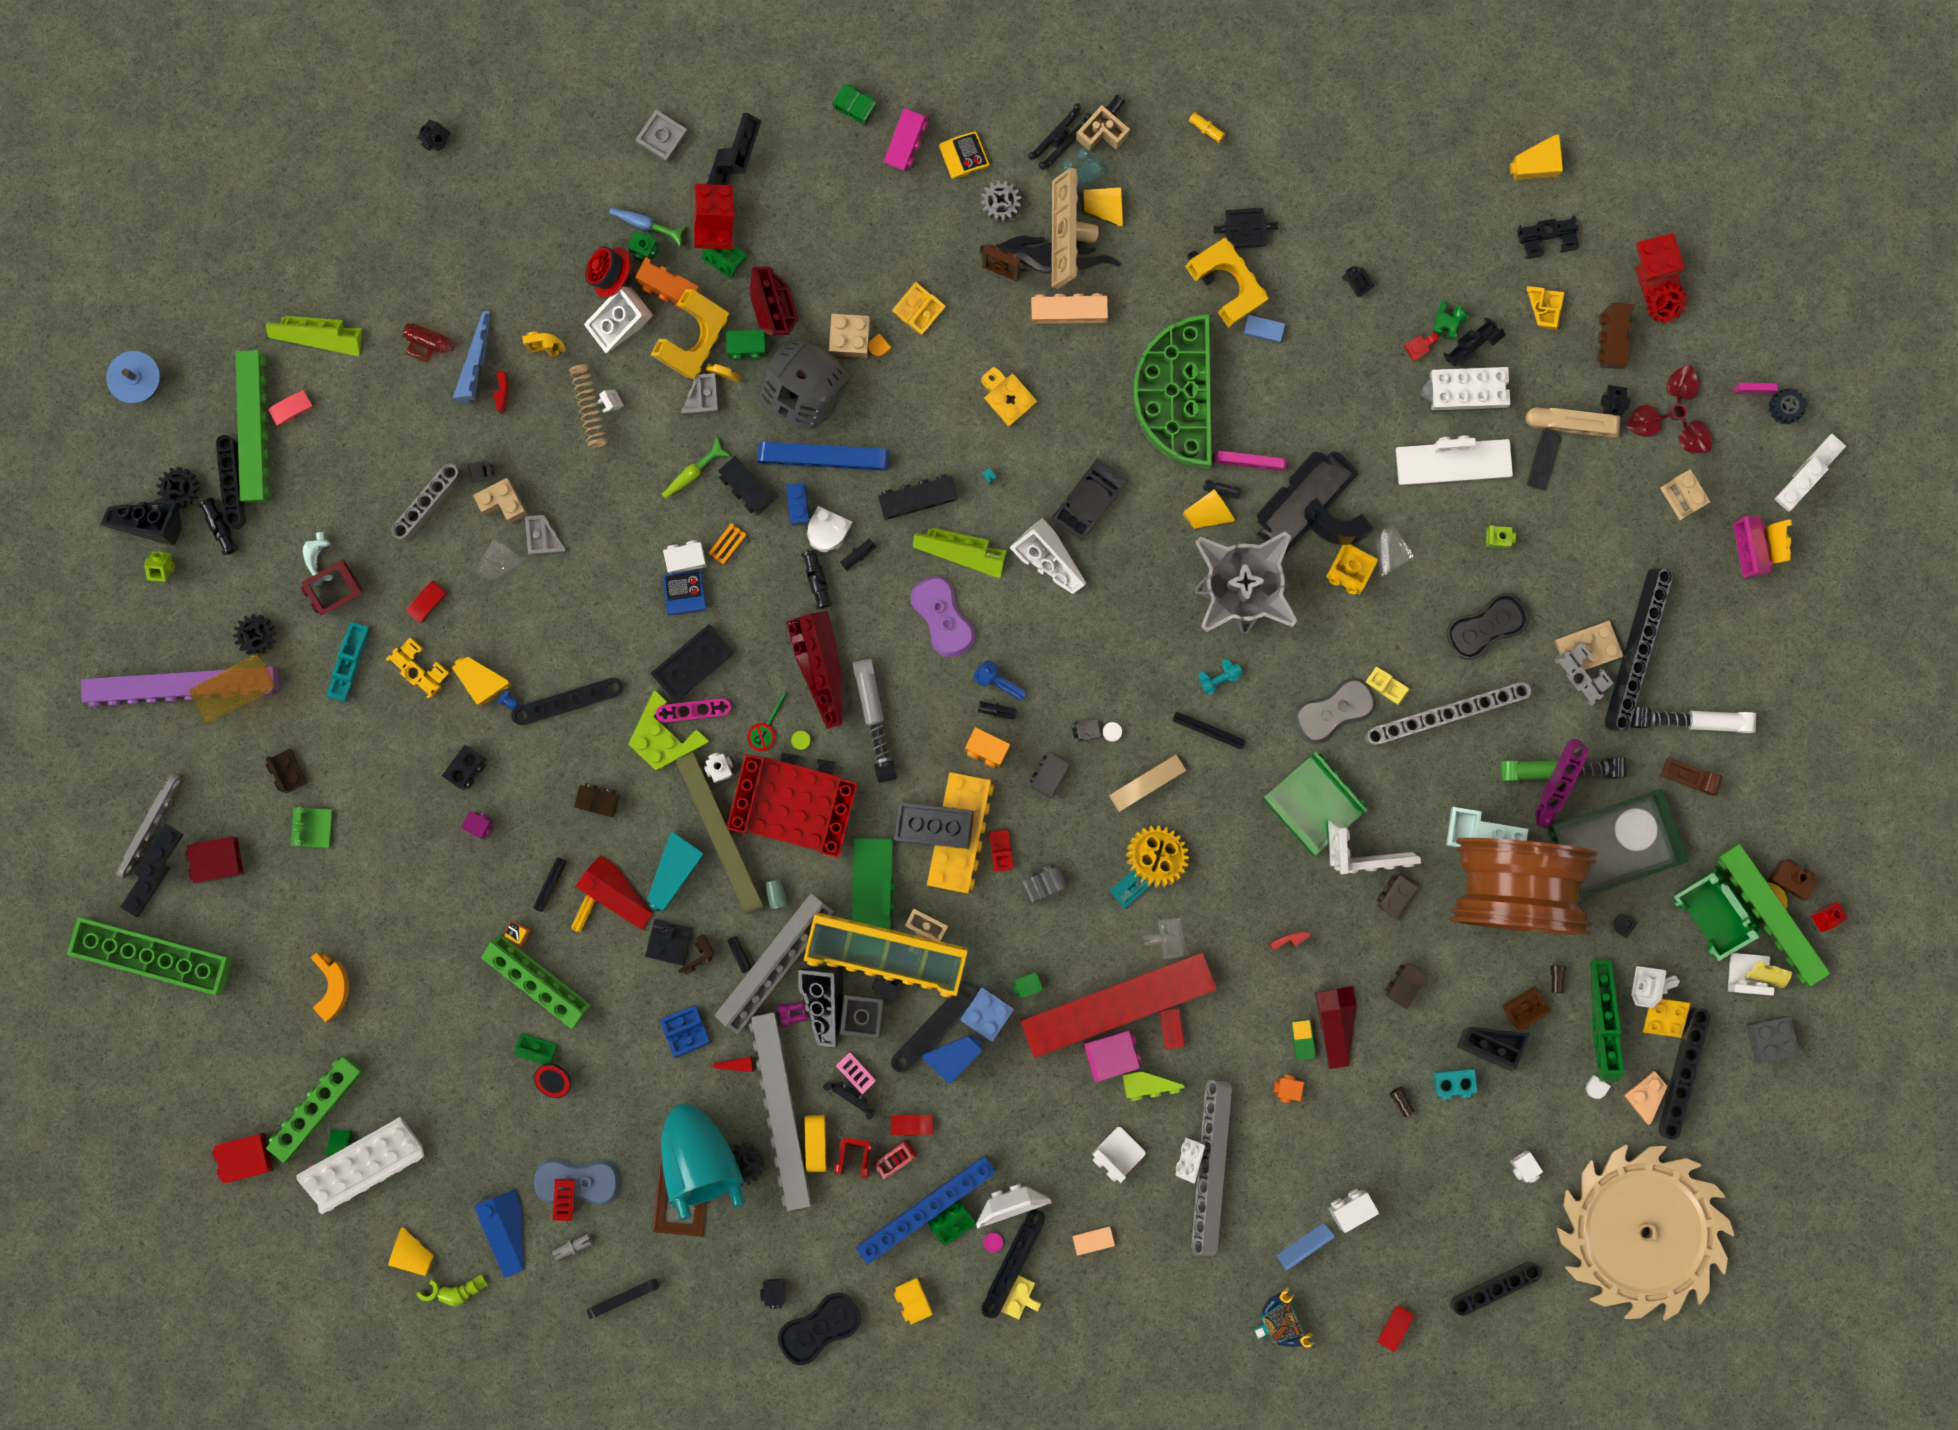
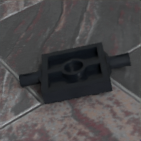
(1245, 227)

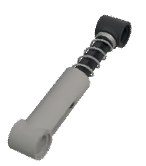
(873, 718)

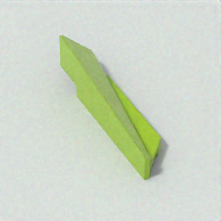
(317, 333)
(962, 549)

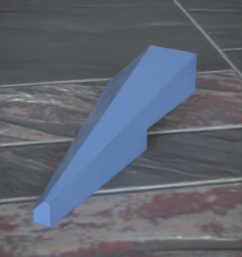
(467, 383)

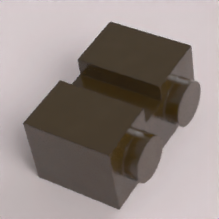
(597, 801)
(1405, 985)

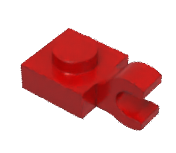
(1418, 347)

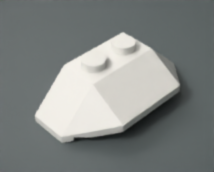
(1010, 1203)

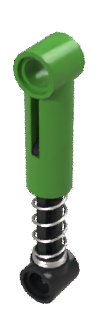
(1543, 769)

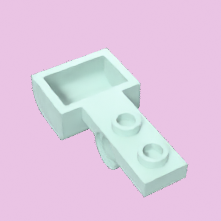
(1468, 824)

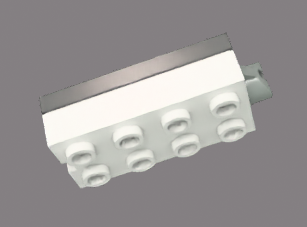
(1467, 389)

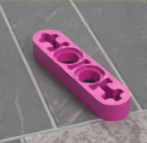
(1249, 460)
(693, 714)

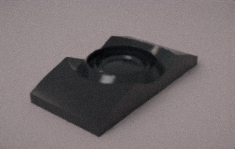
(1089, 499)

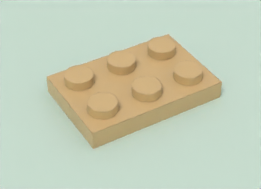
(1599, 641)

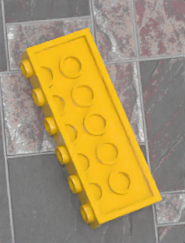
(951, 866)

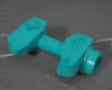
(1231, 673)

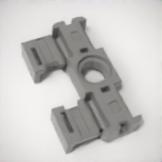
(1571, 666)

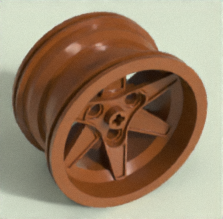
(1523, 885)

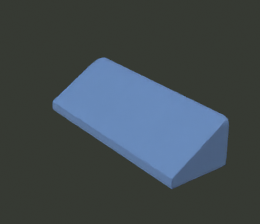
(1305, 1246)

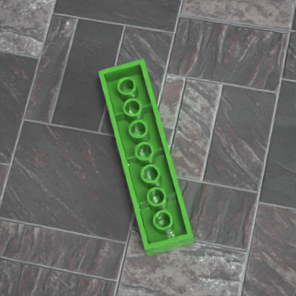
(150, 956)

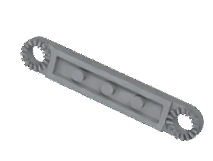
(145, 832)

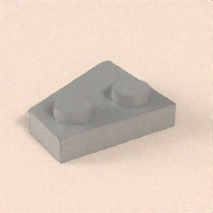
(702, 395)

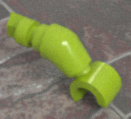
(456, 1295)

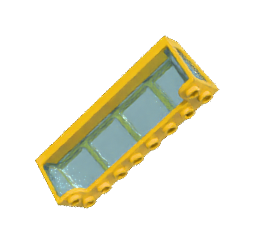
(885, 953)

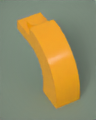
(337, 989)

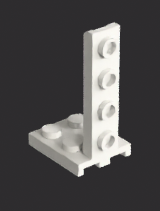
(1341, 858)

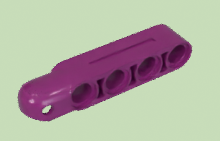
(1559, 775)

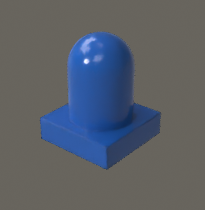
(508, 700)

